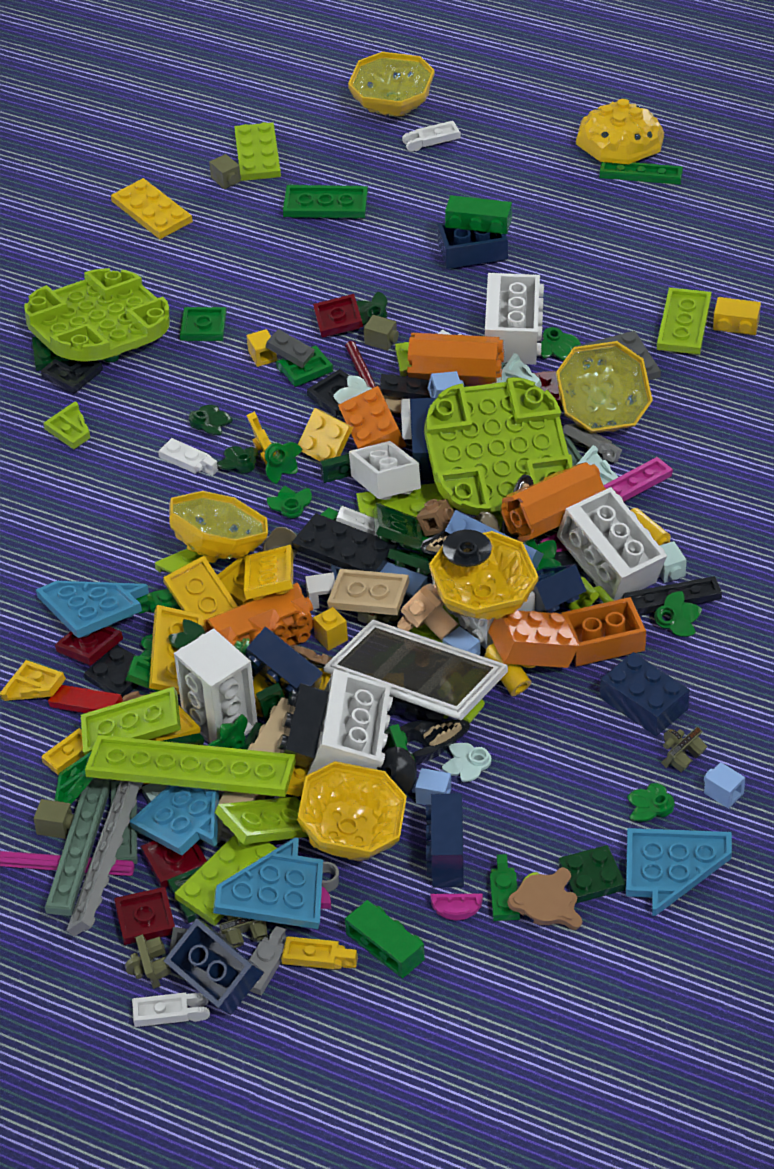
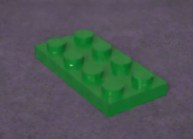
(325, 201)

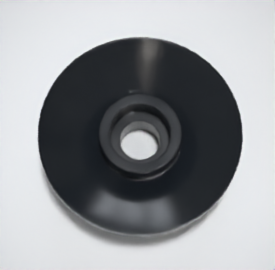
(467, 548)
(400, 767)

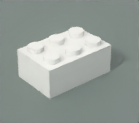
(385, 470)

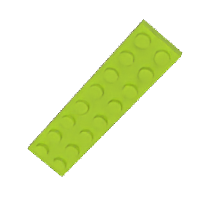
(191, 765)

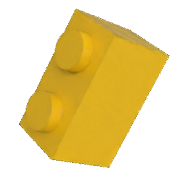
(736, 316)

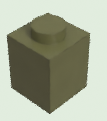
(225, 171)
(380, 332)
(53, 818)

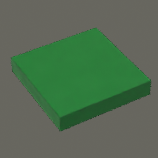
(203, 324)

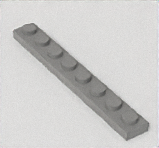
(104, 857)

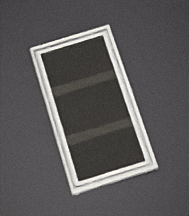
(419, 668)

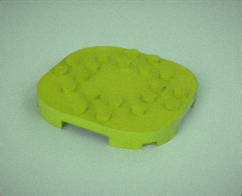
(97, 316)
(489, 438)

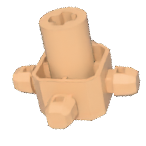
(427, 609)

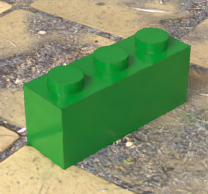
(478, 214)
(385, 938)

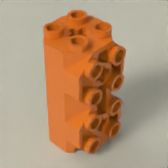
(473, 357)
(543, 504)
(283, 614)

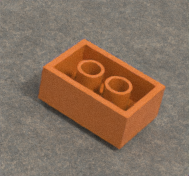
(371, 420)
(606, 631)
(534, 639)

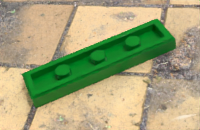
(642, 172)

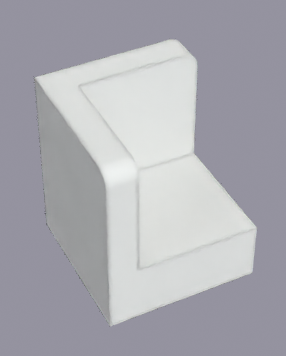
(319, 585)

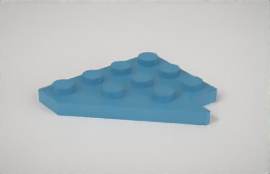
(91, 605)
(180, 818)
(672, 862)
(275, 889)

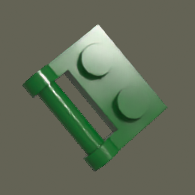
(314, 368)

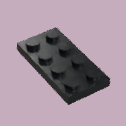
(342, 545)

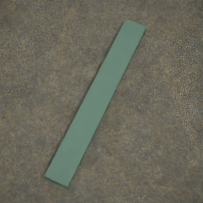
(78, 848)

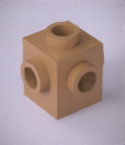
(435, 516)

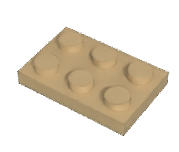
(368, 591)

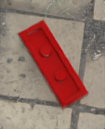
(82, 699)

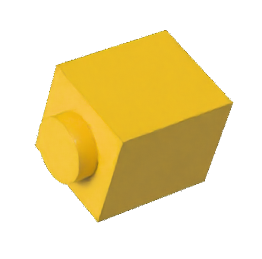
(257, 348)
(330, 628)

